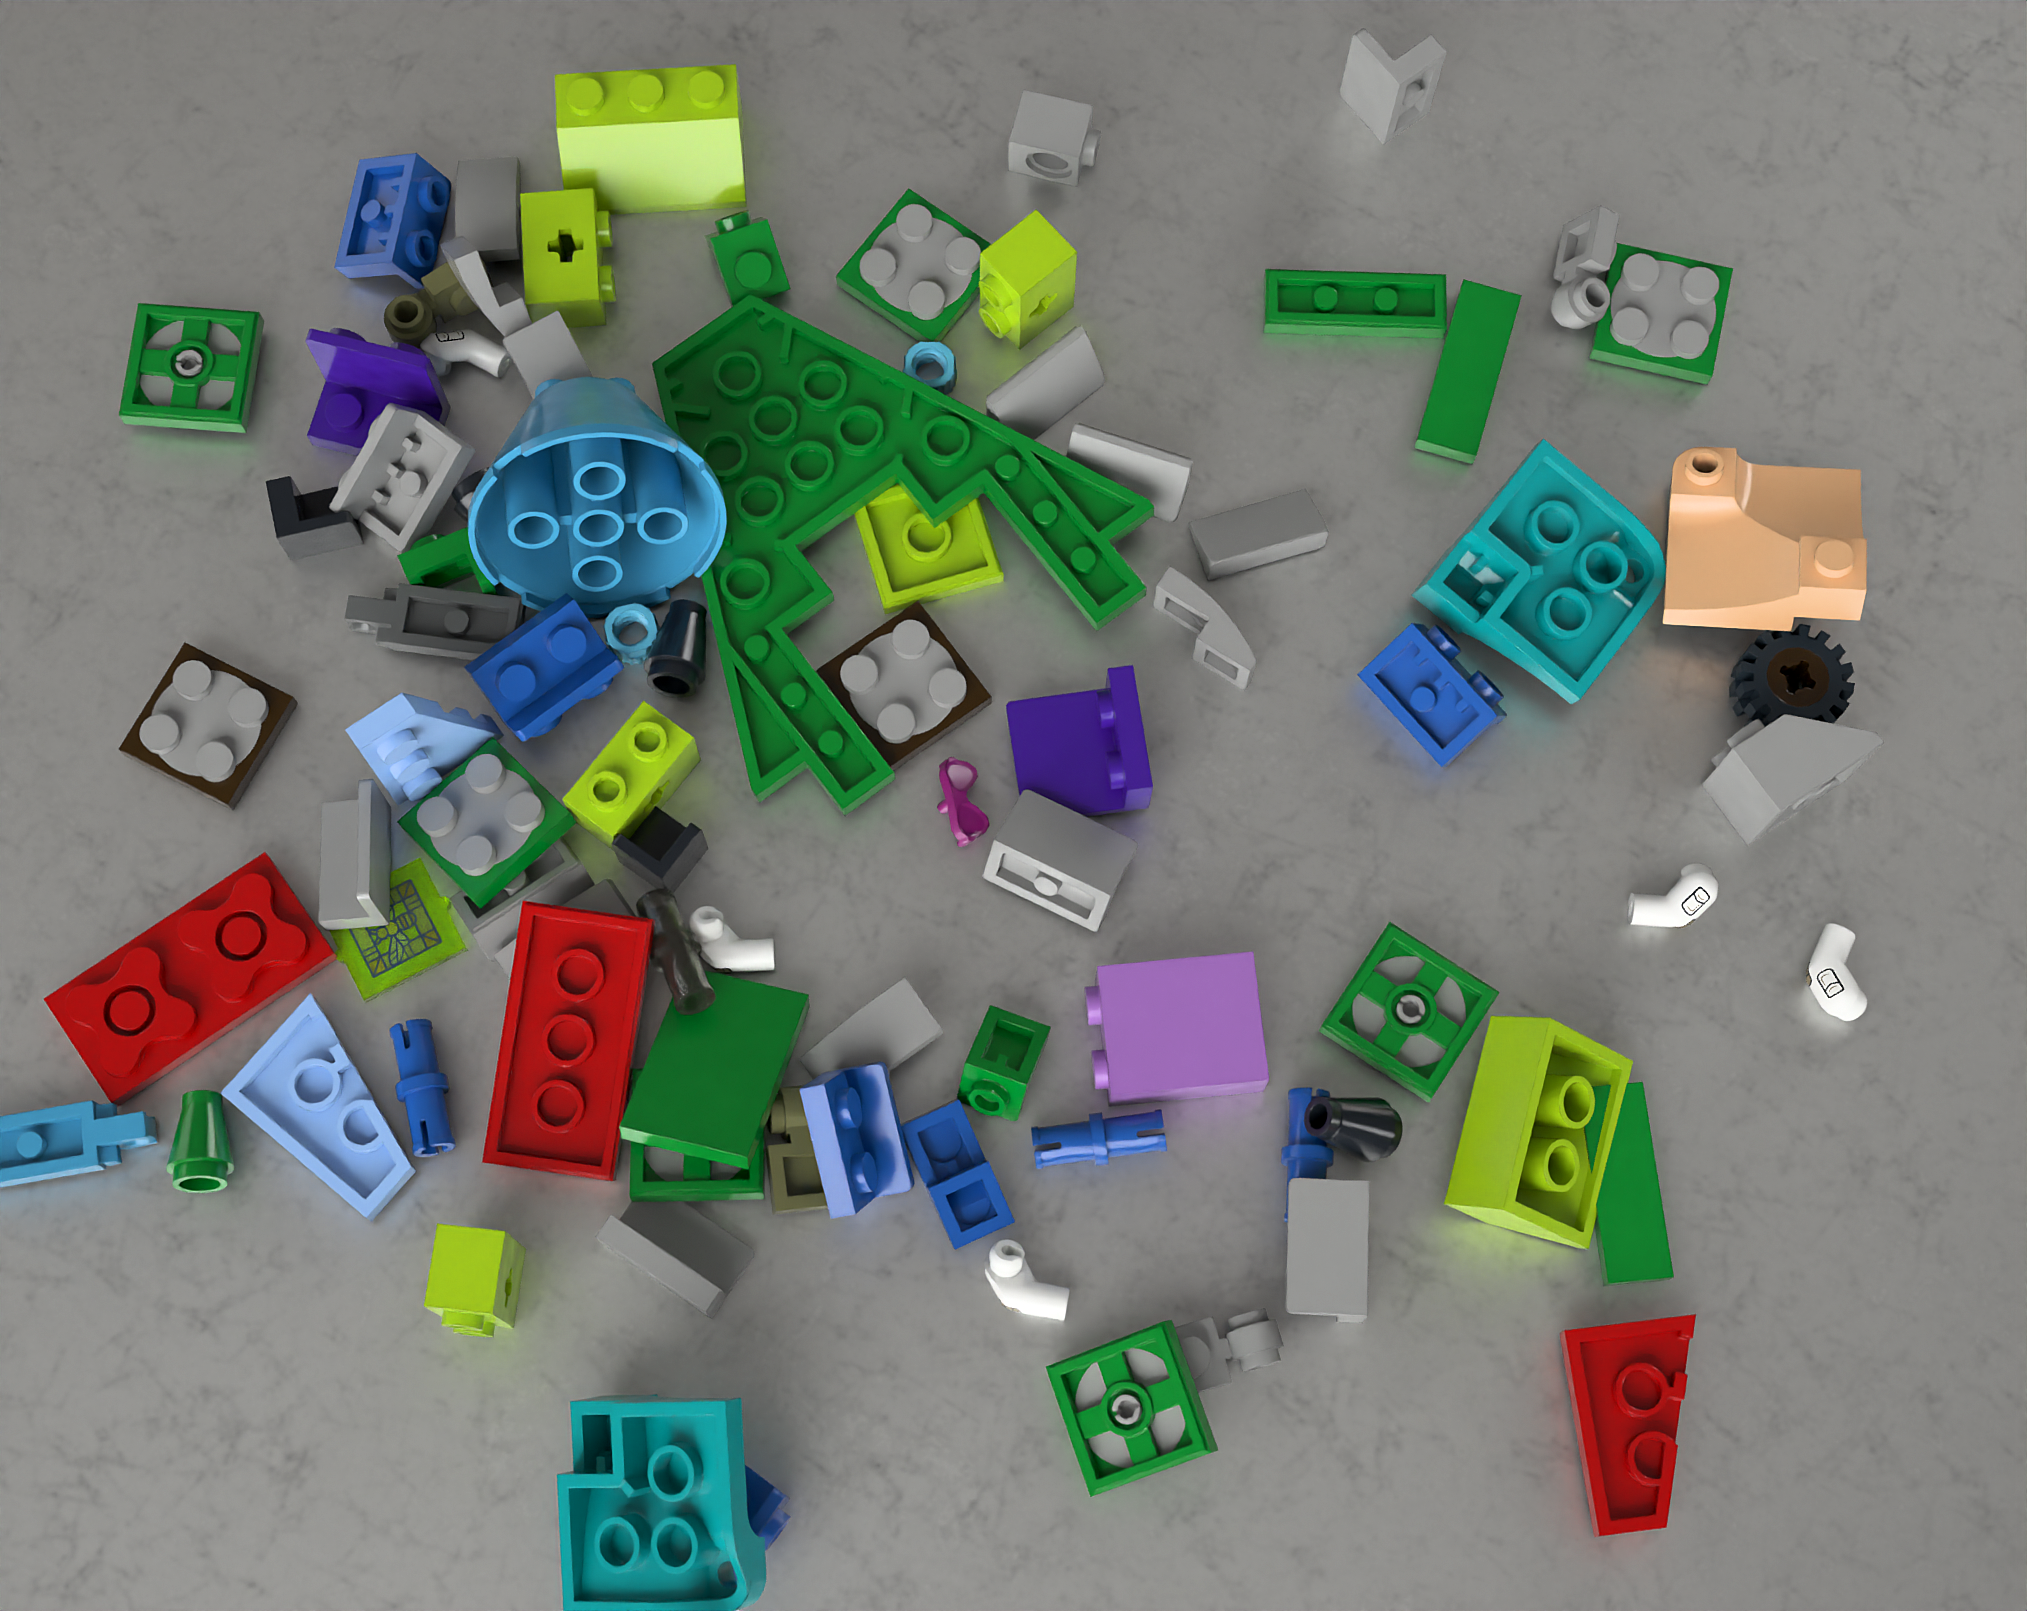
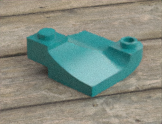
(1548, 574)
(657, 1507)

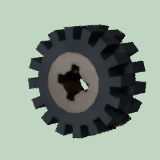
(1768, 694)

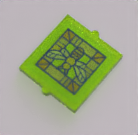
(414, 942)

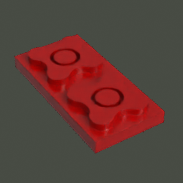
(190, 979)
(568, 1041)

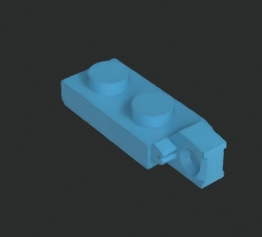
(68, 1140)

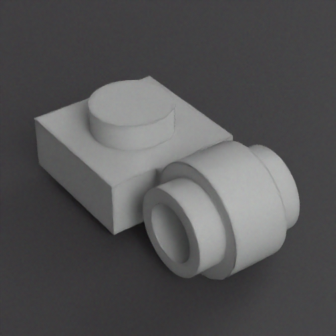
(1584, 252)
(1252, 1341)

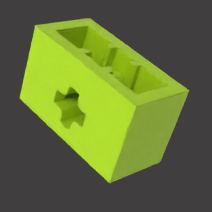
(561, 227)
(1026, 280)
(632, 775)
(474, 1279)

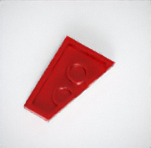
(1626, 1413)

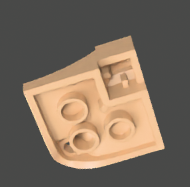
(1762, 543)

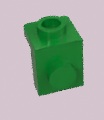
(747, 257)
(443, 561)

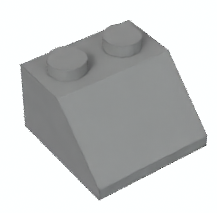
(1783, 769)

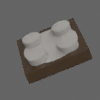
(905, 685)
(208, 726)

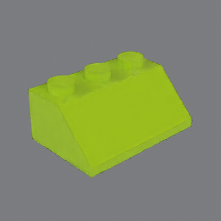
(653, 138)
(1523, 1130)

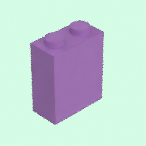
(1178, 1029)

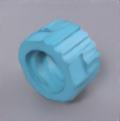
(931, 352)
(625, 616)

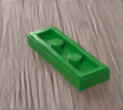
(1355, 303)
(1468, 372)
(1629, 1202)

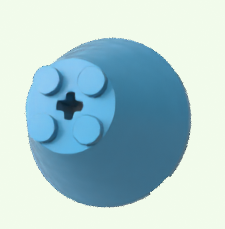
(595, 502)

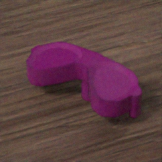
(965, 818)

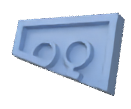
(417, 743)
(321, 1110)

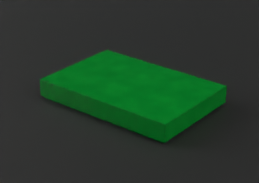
(717, 1072)

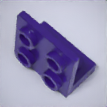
(363, 382)
(1084, 747)

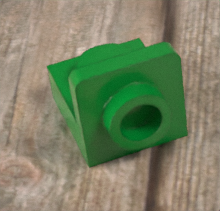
(1002, 1063)

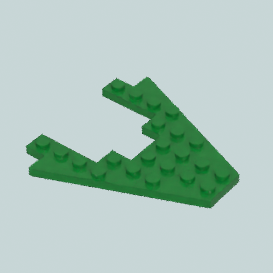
(805, 441)

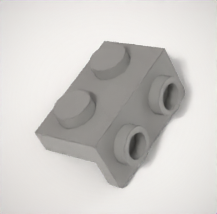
(402, 475)

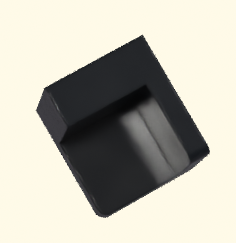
(306, 523)
(661, 850)

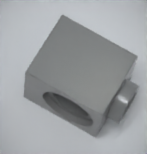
(1052, 138)

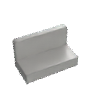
(1387, 91)
(1059, 859)
(355, 860)
(1328, 1248)
(679, 1251)

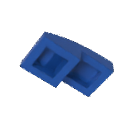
(956, 1174)

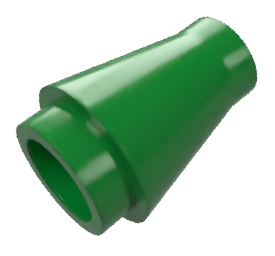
(201, 1145)

